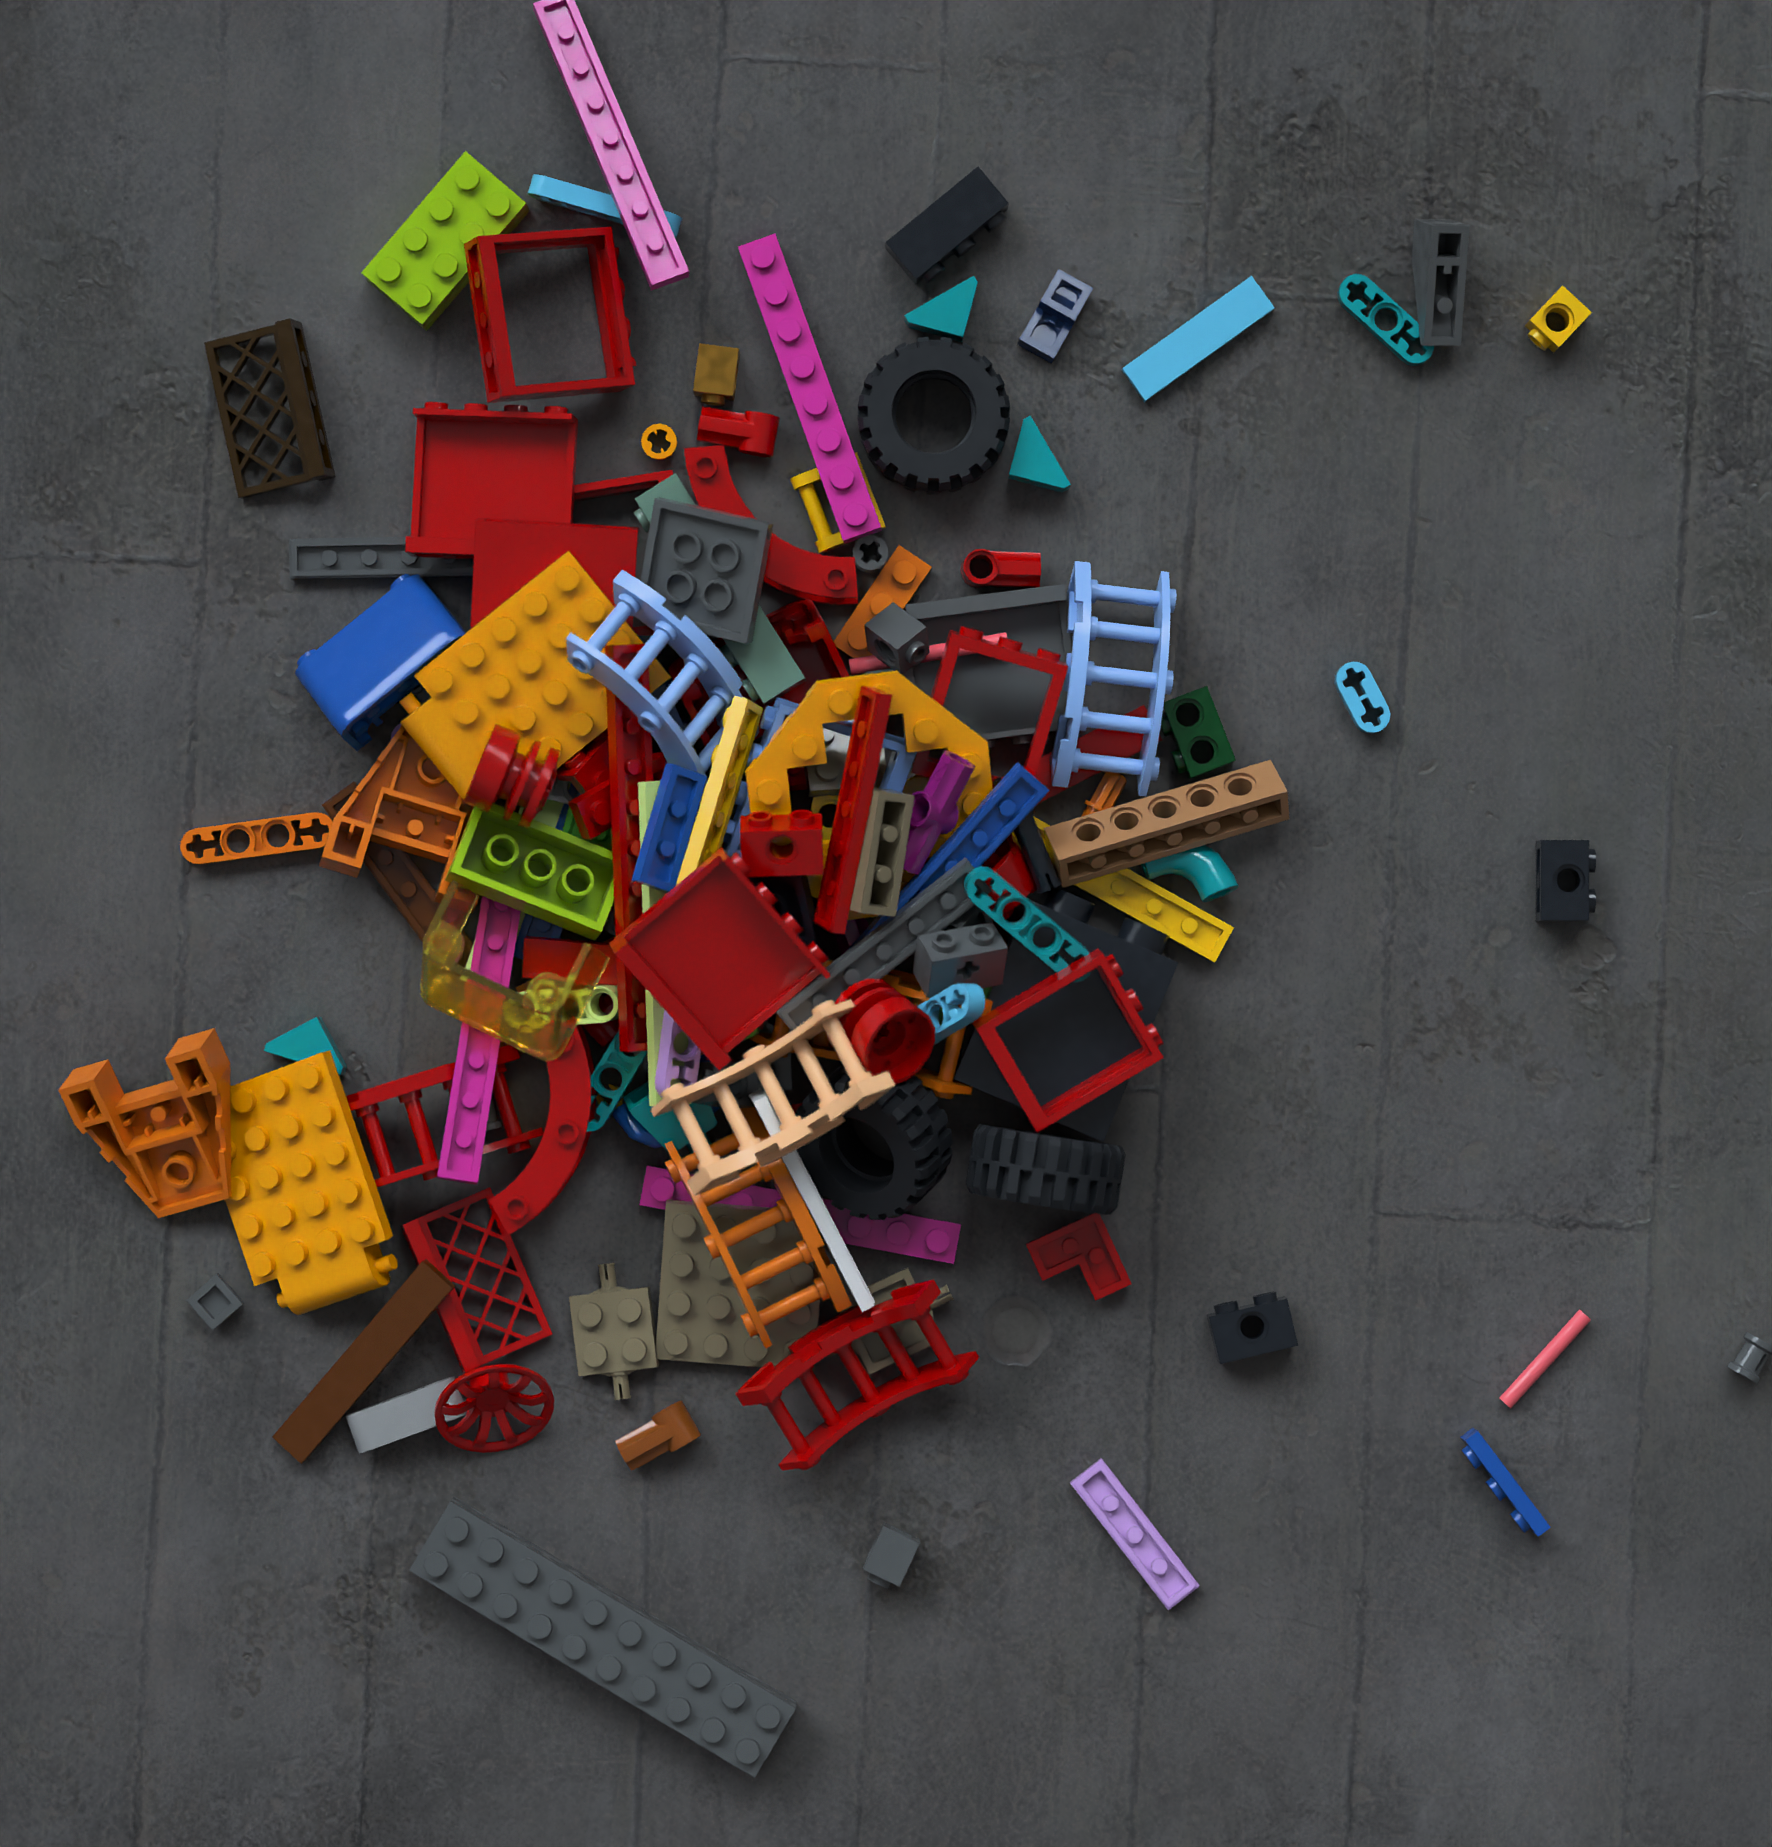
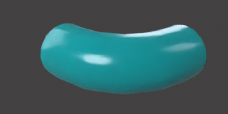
(1201, 867)

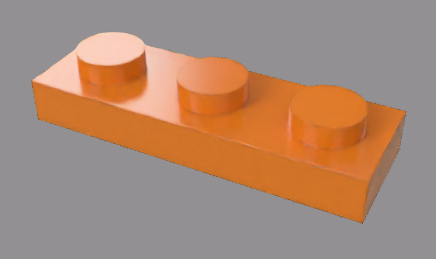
(895, 584)

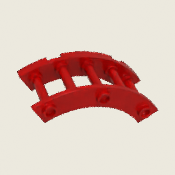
(787, 567)
(408, 1092)
(562, 1141)
(836, 1337)

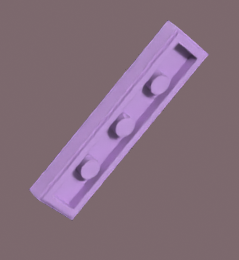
(1134, 1534)

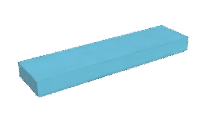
(1198, 338)

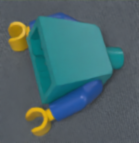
(641, 1125)

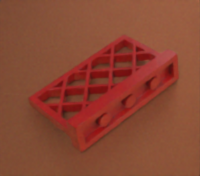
(451, 1311)

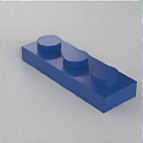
(669, 828)
(1503, 1483)

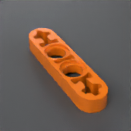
(257, 832)

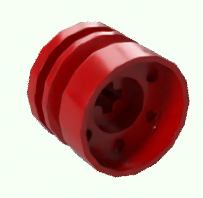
(512, 776)
(886, 1030)

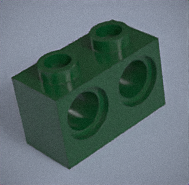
(1206, 729)

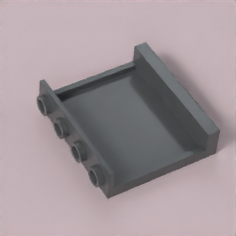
(990, 693)

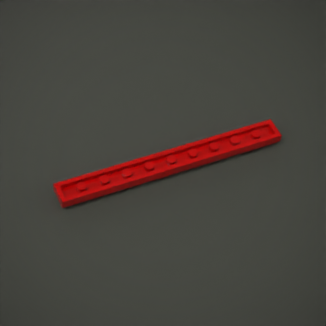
(628, 764)

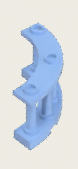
(700, 658)
(1081, 672)

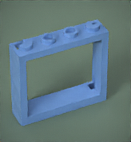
(773, 717)

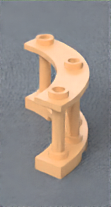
(794, 1130)

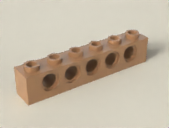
(1167, 823)

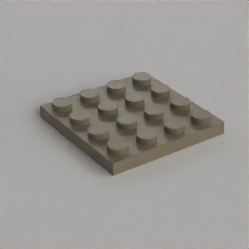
(700, 1303)

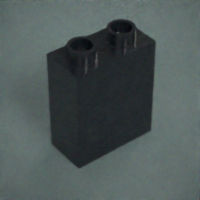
(1079, 1025)

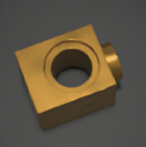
(716, 374)

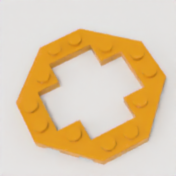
(802, 743)

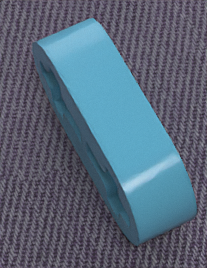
(1353, 701)

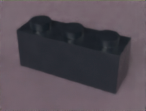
(948, 227)

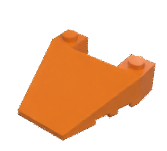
(401, 806)
(166, 1136)

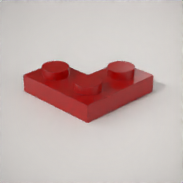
(1085, 1244)

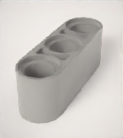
(399, 1416)

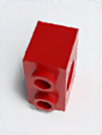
(799, 857)

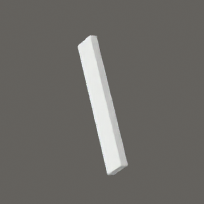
(816, 1207)

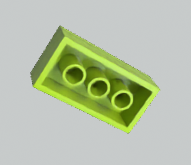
(425, 258)
(536, 871)

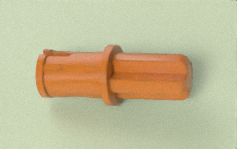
(1106, 793)

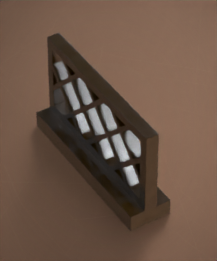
(302, 400)

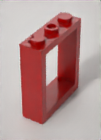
(1009, 651)
(1097, 1084)

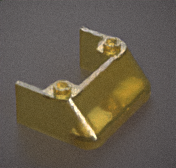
(532, 1023)

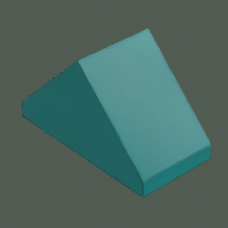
(946, 313)
(1035, 462)
(305, 1042)

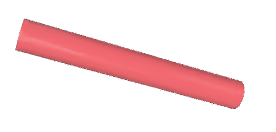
(1545, 1359)

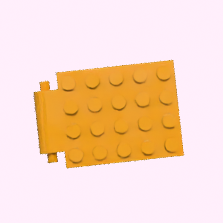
(519, 676)
(305, 1188)

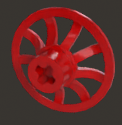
(492, 1396)

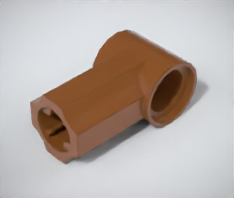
(666, 1431)

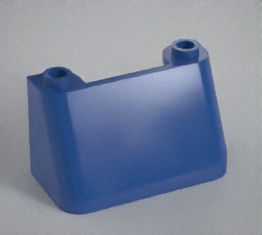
(376, 657)

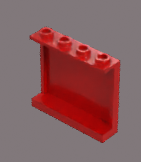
(488, 467)
(518, 550)
(719, 955)

